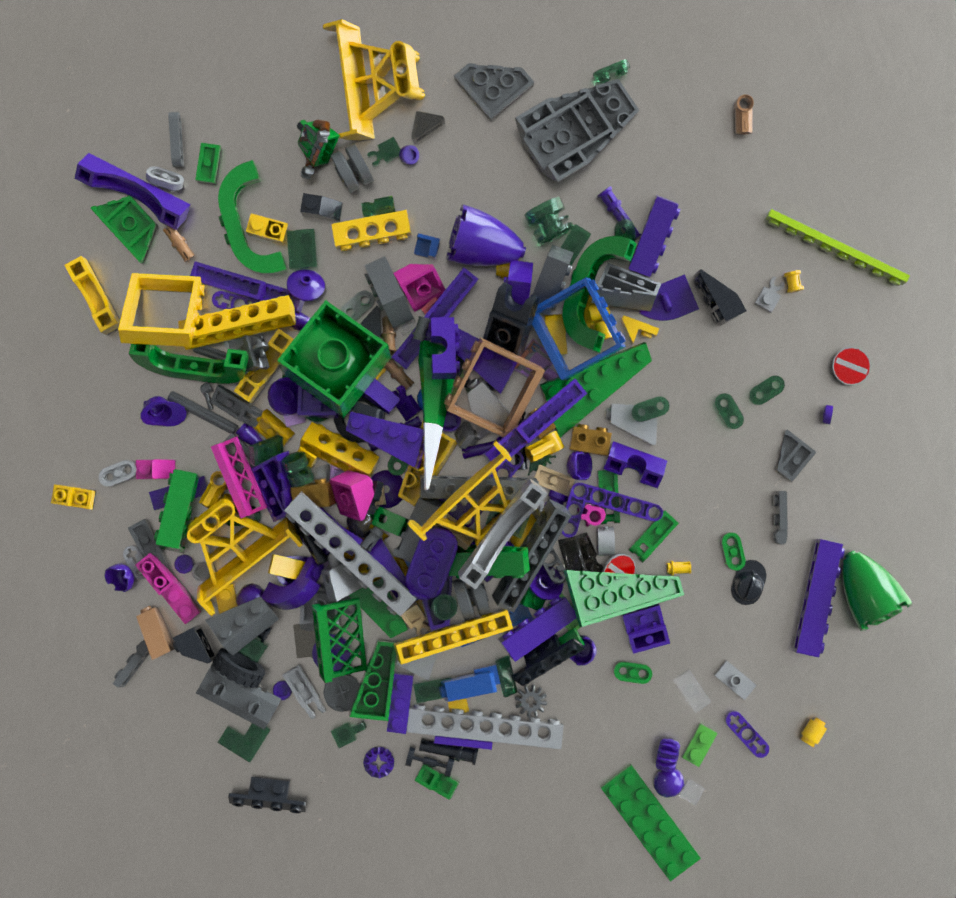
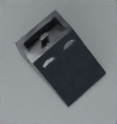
(722, 300)

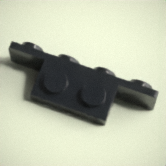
(545, 657)
(268, 794)

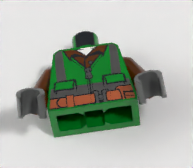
(317, 144)

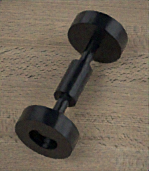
(430, 762)

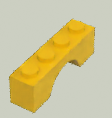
(88, 284)
(255, 381)

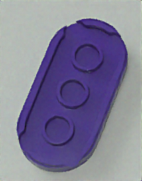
(431, 563)

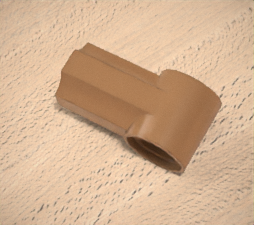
(743, 117)

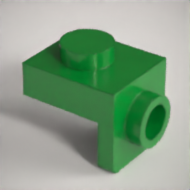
(531, 600)

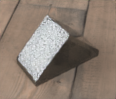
(425, 124)

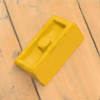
(270, 426)

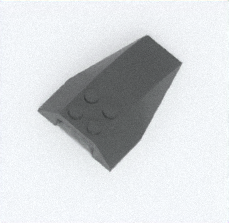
(575, 127)

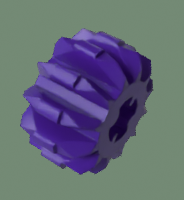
(667, 755)

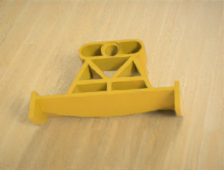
(356, 80)
(482, 504)
(200, 532)

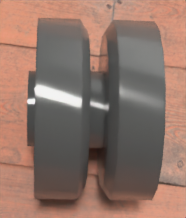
(351, 168)
(470, 597)

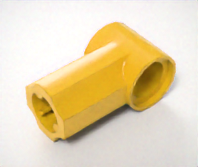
(547, 445)
(213, 492)

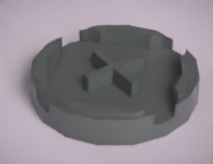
(341, 692)

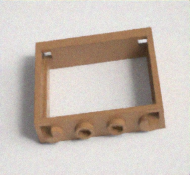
(521, 402)

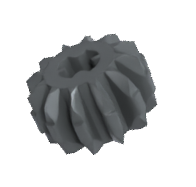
(524, 704)

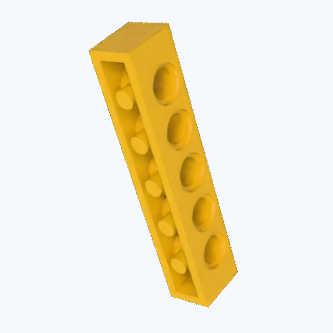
(243, 321)
(453, 636)

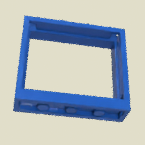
(549, 343)

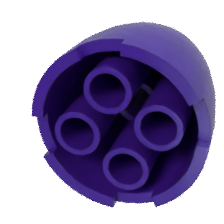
(482, 240)

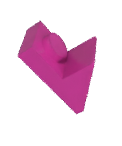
(154, 468)

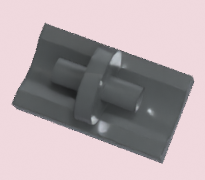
(256, 353)

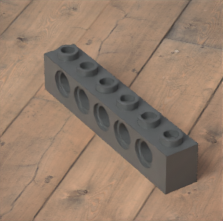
(446, 485)
(539, 543)

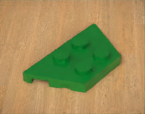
(128, 224)

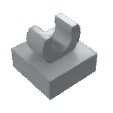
(466, 435)

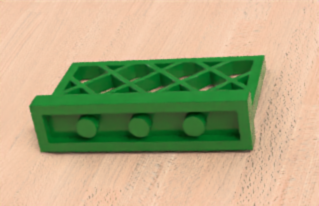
(323, 643)

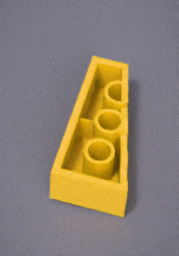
(411, 483)

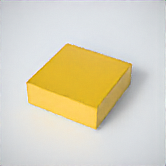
(459, 704)

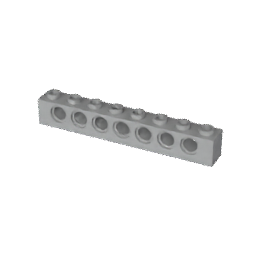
(396, 606)
(552, 740)

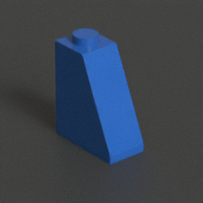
(468, 686)

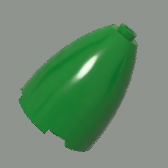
(871, 591)

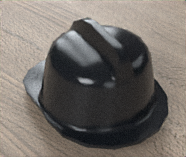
(749, 583)

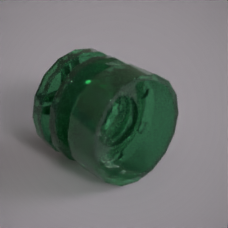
(549, 221)

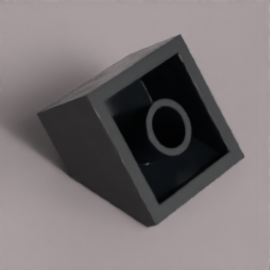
(194, 645)

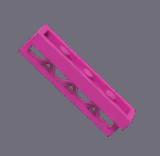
(232, 480)

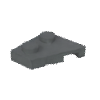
(793, 456)

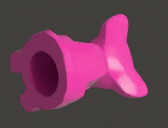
(592, 515)

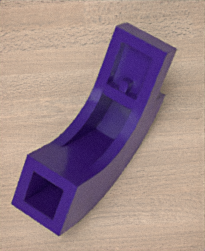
(298, 591)

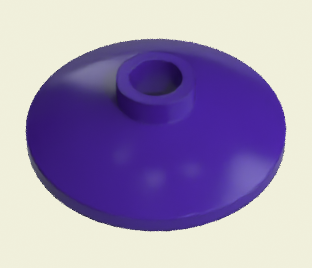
(304, 290)
(394, 483)
(550, 589)

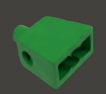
(395, 523)

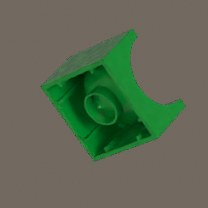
(334, 358)

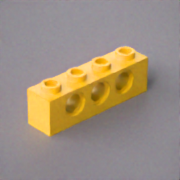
(361, 225)
(329, 453)

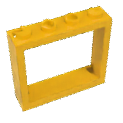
(160, 336)

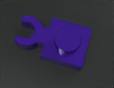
(407, 406)

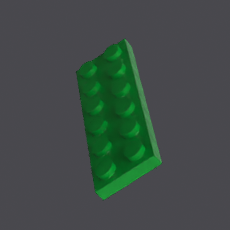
(650, 822)

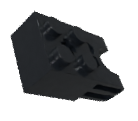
(509, 321)

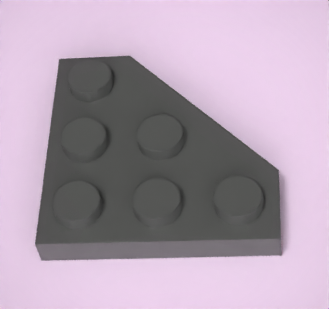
(493, 85)

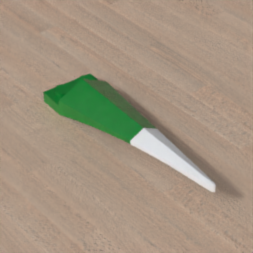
(434, 410)

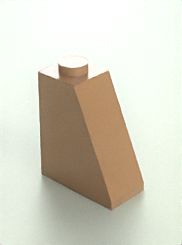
(155, 632)

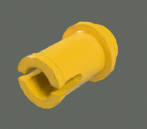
(678, 568)

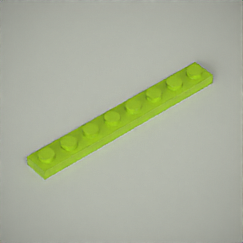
(844, 251)

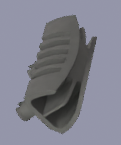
(243, 701)

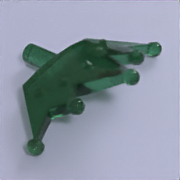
(543, 461)

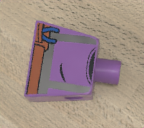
(539, 356)

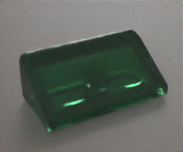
(505, 674)

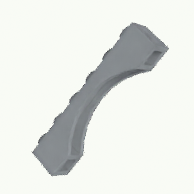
(516, 512)

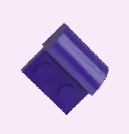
(645, 628)

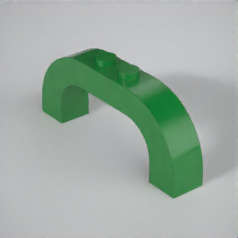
(231, 186)
(588, 266)
(224, 371)

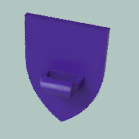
(672, 301)

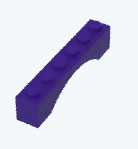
(102, 174)

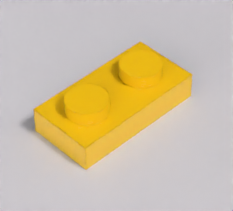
(226, 598)

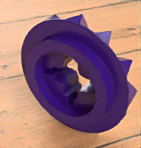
(384, 755)

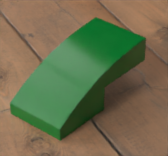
(436, 781)

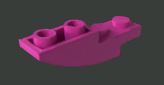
(169, 587)

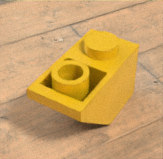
(266, 228)

